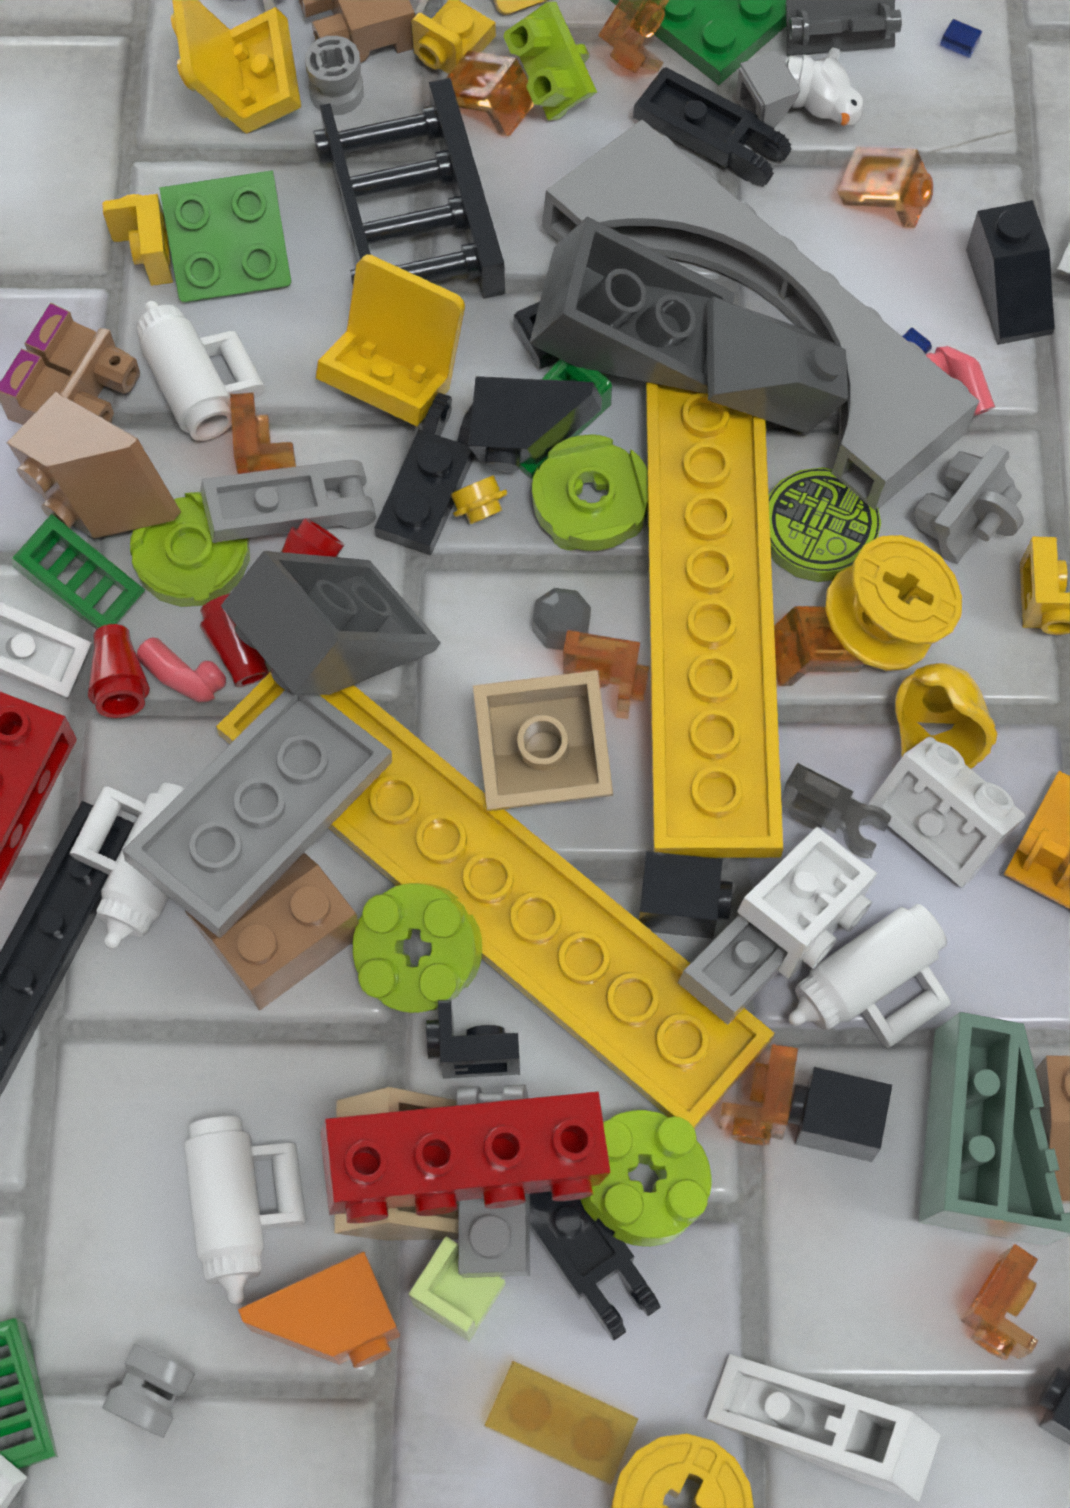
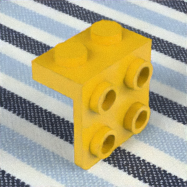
(239, 70)
(396, 341)

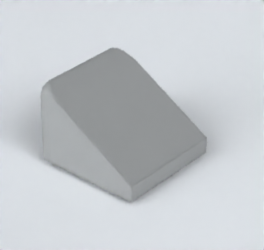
(766, 87)

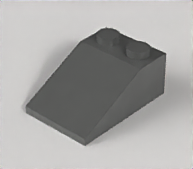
(625, 310)
(325, 621)

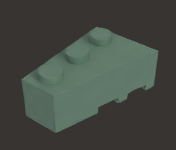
(986, 1136)

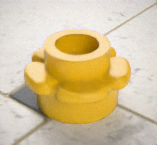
(479, 500)

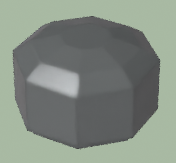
(557, 613)

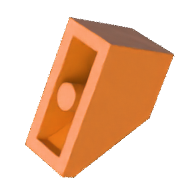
(329, 1315)

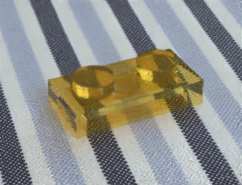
(561, 1423)

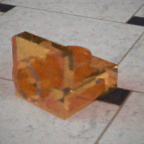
(627, 30)
(492, 86)
(888, 179)
(253, 441)
(809, 645)
(616, 665)
(773, 1088)
(1003, 1291)

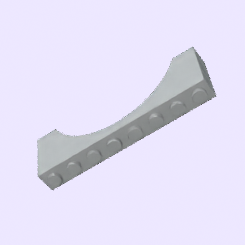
(899, 401)

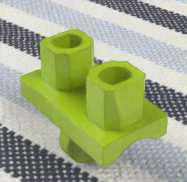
(551, 60)

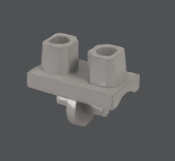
(980, 507)

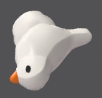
(826, 88)

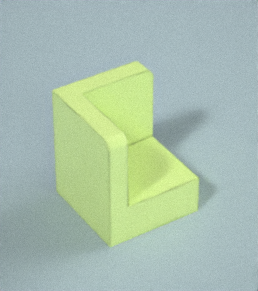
(449, 1297)

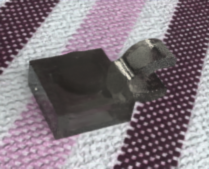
(824, 803)

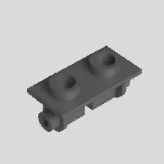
(840, 24)

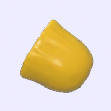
(945, 696)

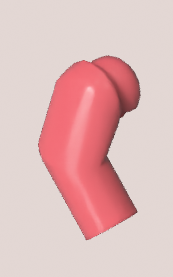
(968, 371)
(177, 675)

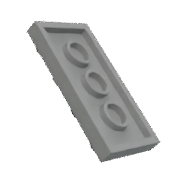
(257, 808)

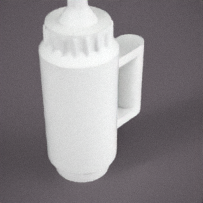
(187, 374)
(128, 897)
(872, 968)
(227, 1203)

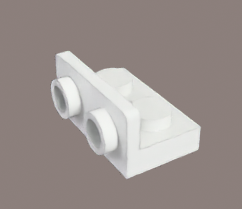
(946, 809)
(809, 899)

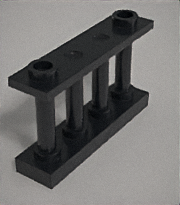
(451, 166)

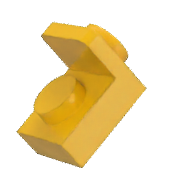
(450, 34)
(143, 224)
(1044, 587)

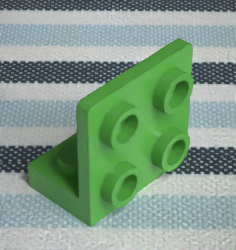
(226, 236)

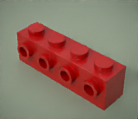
(31, 758)
(464, 1154)

